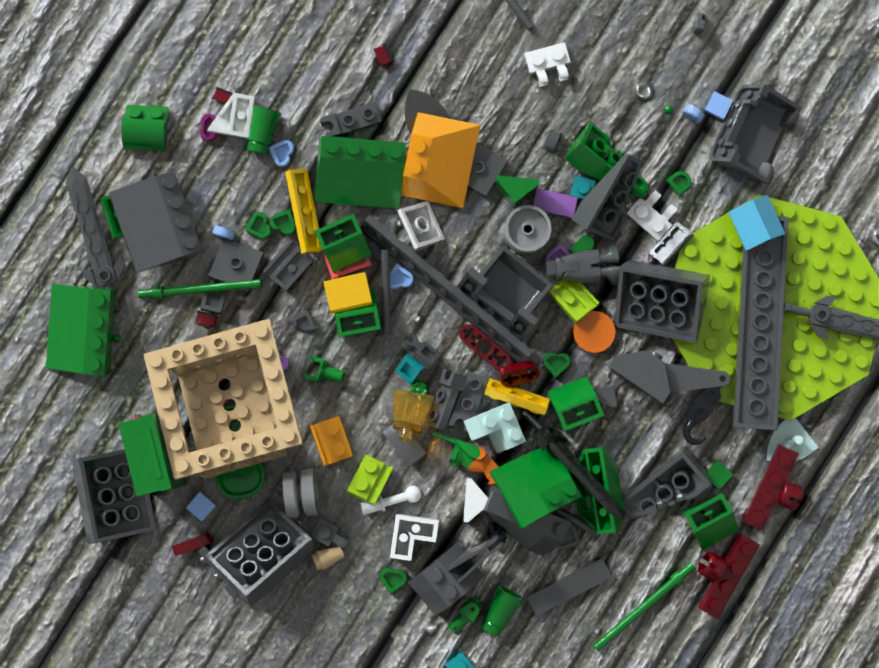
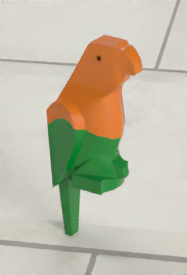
(470, 457)

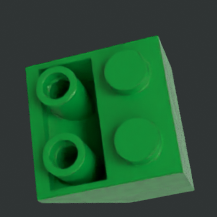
(343, 243)
(359, 320)
(575, 403)
(711, 520)

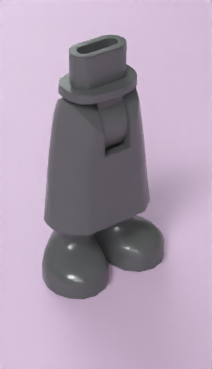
(584, 266)

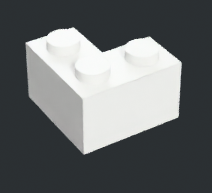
(411, 528)

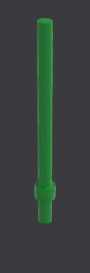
(161, 292)
(676, 580)

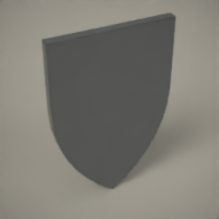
(423, 103)

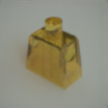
(410, 413)

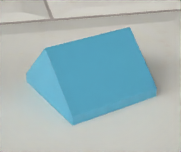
(756, 222)

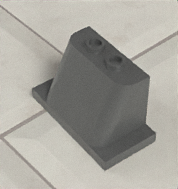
(507, 291)

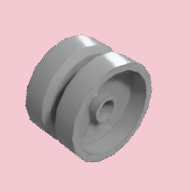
(527, 217)
(303, 492)

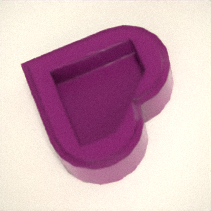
(206, 122)

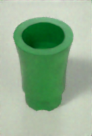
(262, 129)
(501, 610)

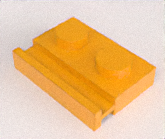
(331, 440)

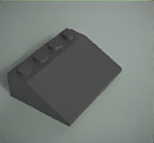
(155, 222)
(661, 300)
(109, 498)
(261, 552)

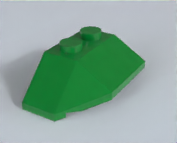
(606, 472)

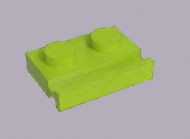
(573, 299)
(369, 480)

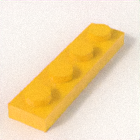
(303, 210)

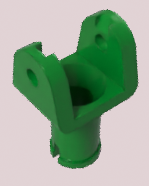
(326, 372)
(467, 613)

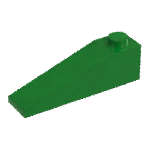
(597, 157)

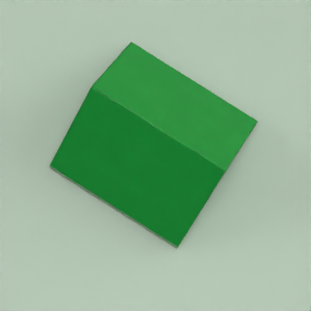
(515, 189)

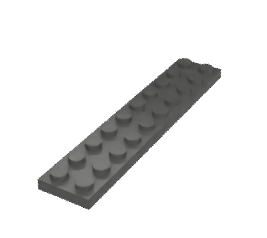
(760, 334)

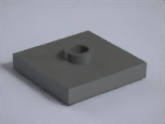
(485, 169)
(235, 263)

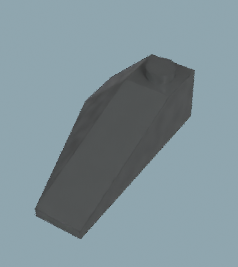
(672, 482)

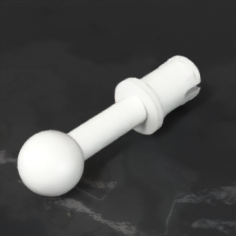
(411, 494)

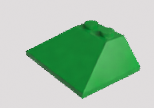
(536, 486)

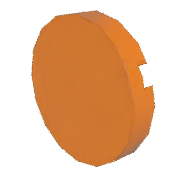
(594, 332)

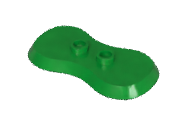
(244, 481)

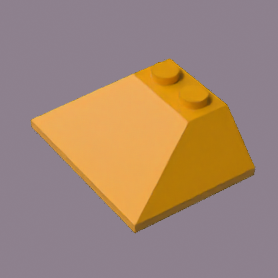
(440, 160)

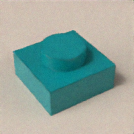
(582, 187)
(409, 369)
(459, 661)

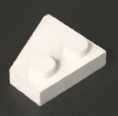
(234, 117)

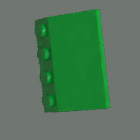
(359, 172)
(80, 329)

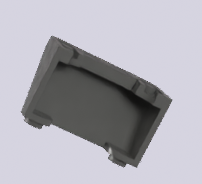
(753, 130)

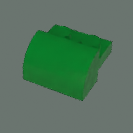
(145, 128)

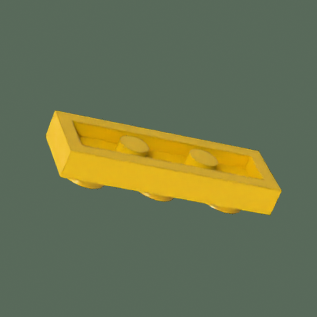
(517, 397)

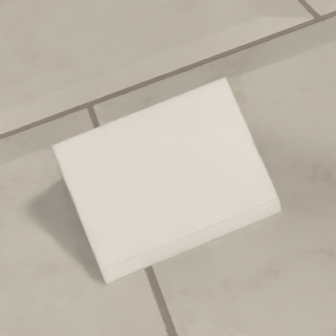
(421, 225)
(474, 500)

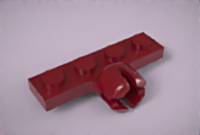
(774, 488)
(725, 574)

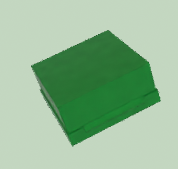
(148, 455)

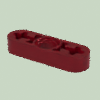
(469, 341)

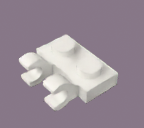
(546, 59)
(649, 218)

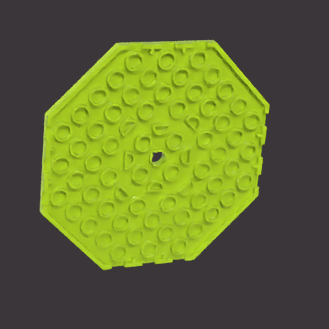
(819, 263)

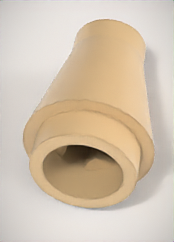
(327, 557)

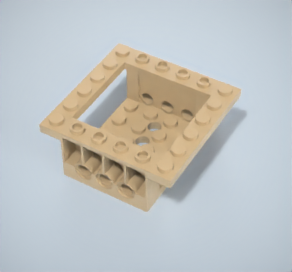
(258, 386)

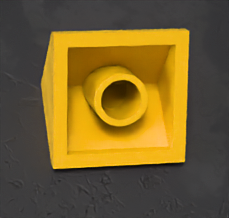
(348, 292)

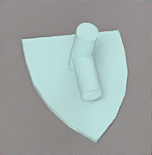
(792, 436)

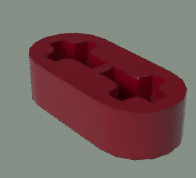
(518, 373)
(192, 544)

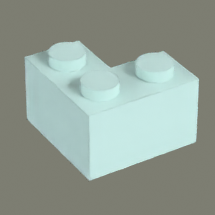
(499, 424)

